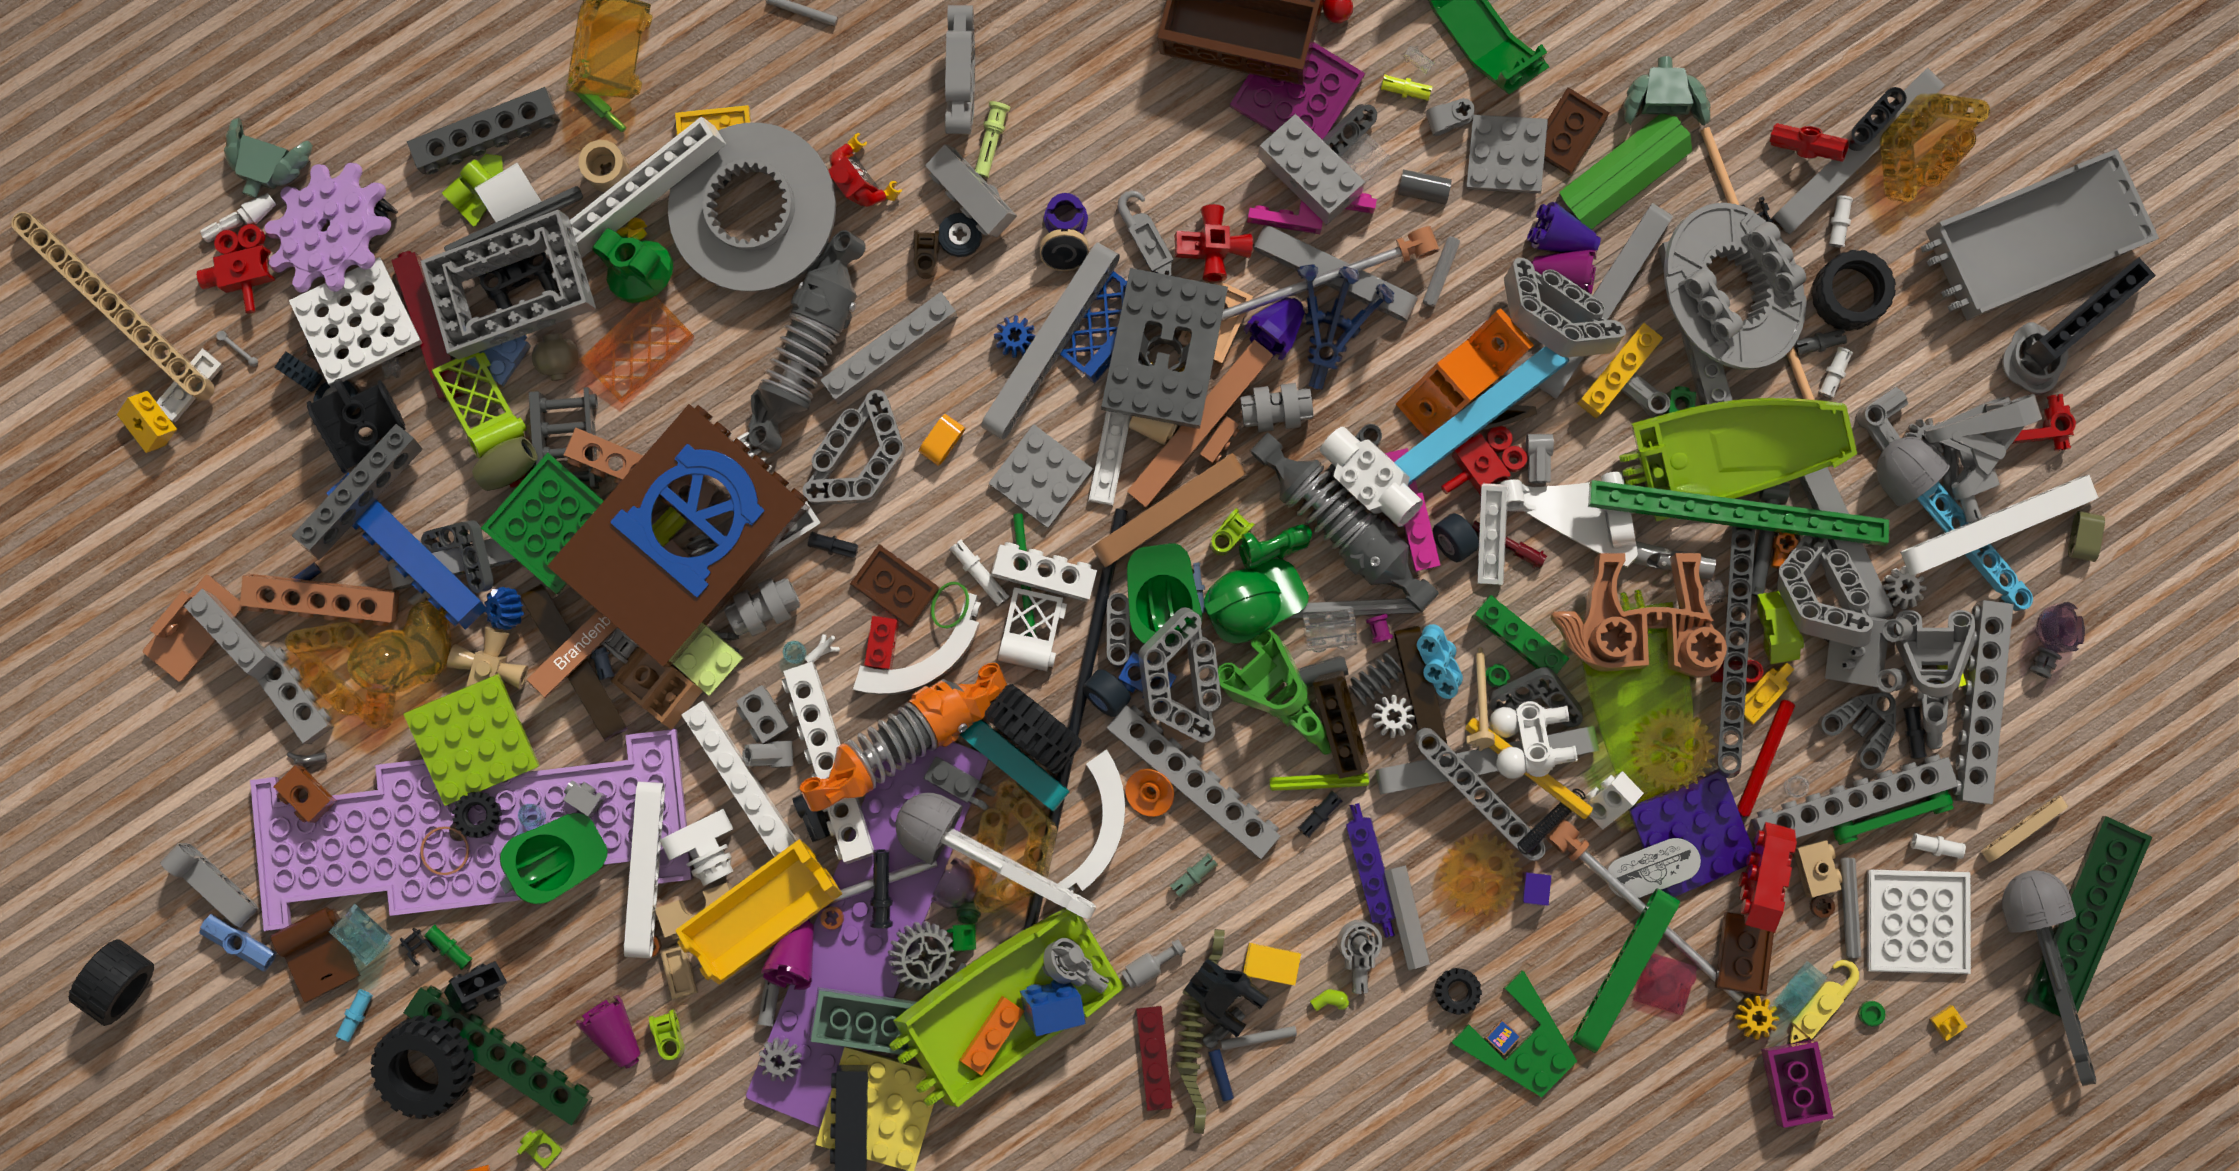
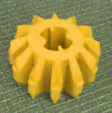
(1752, 1026)

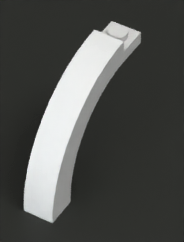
(925, 672)
(1113, 817)

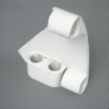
(1568, 513)

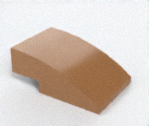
(656, 688)

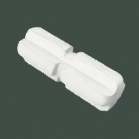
(227, 223)

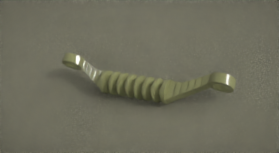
(1188, 1068)

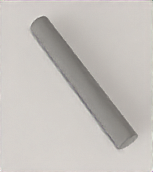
(804, 11)
(1258, 1038)

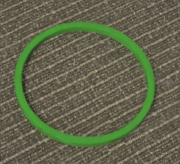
(934, 601)

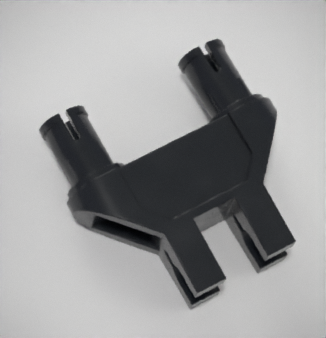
(1218, 989)

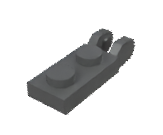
(957, 782)

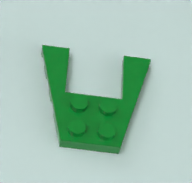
(1539, 1059)

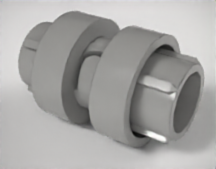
(1284, 406)
(751, 612)

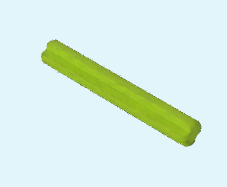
(1317, 782)

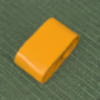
(941, 439)

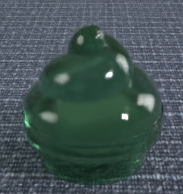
(968, 913)

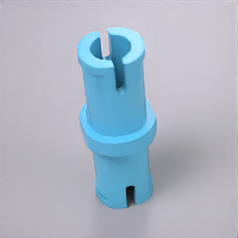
(354, 1015)

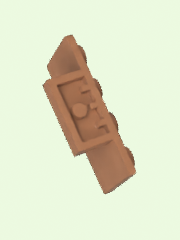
(179, 637)

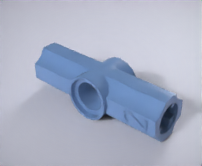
(224, 935)

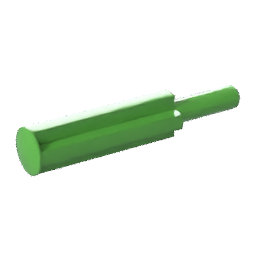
(602, 109)

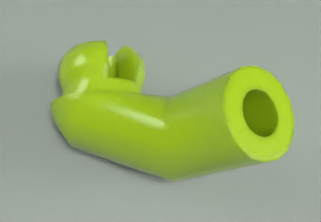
(1330, 997)

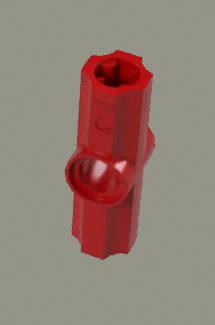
(1809, 142)

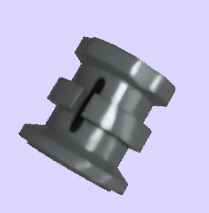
(2040, 660)

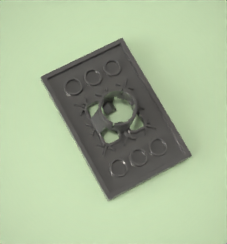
(1155, 389)

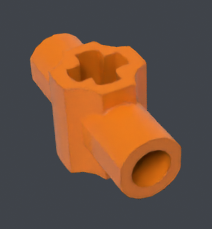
(1781, 554)

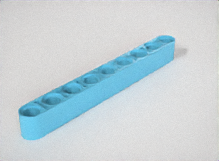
(1480, 413)

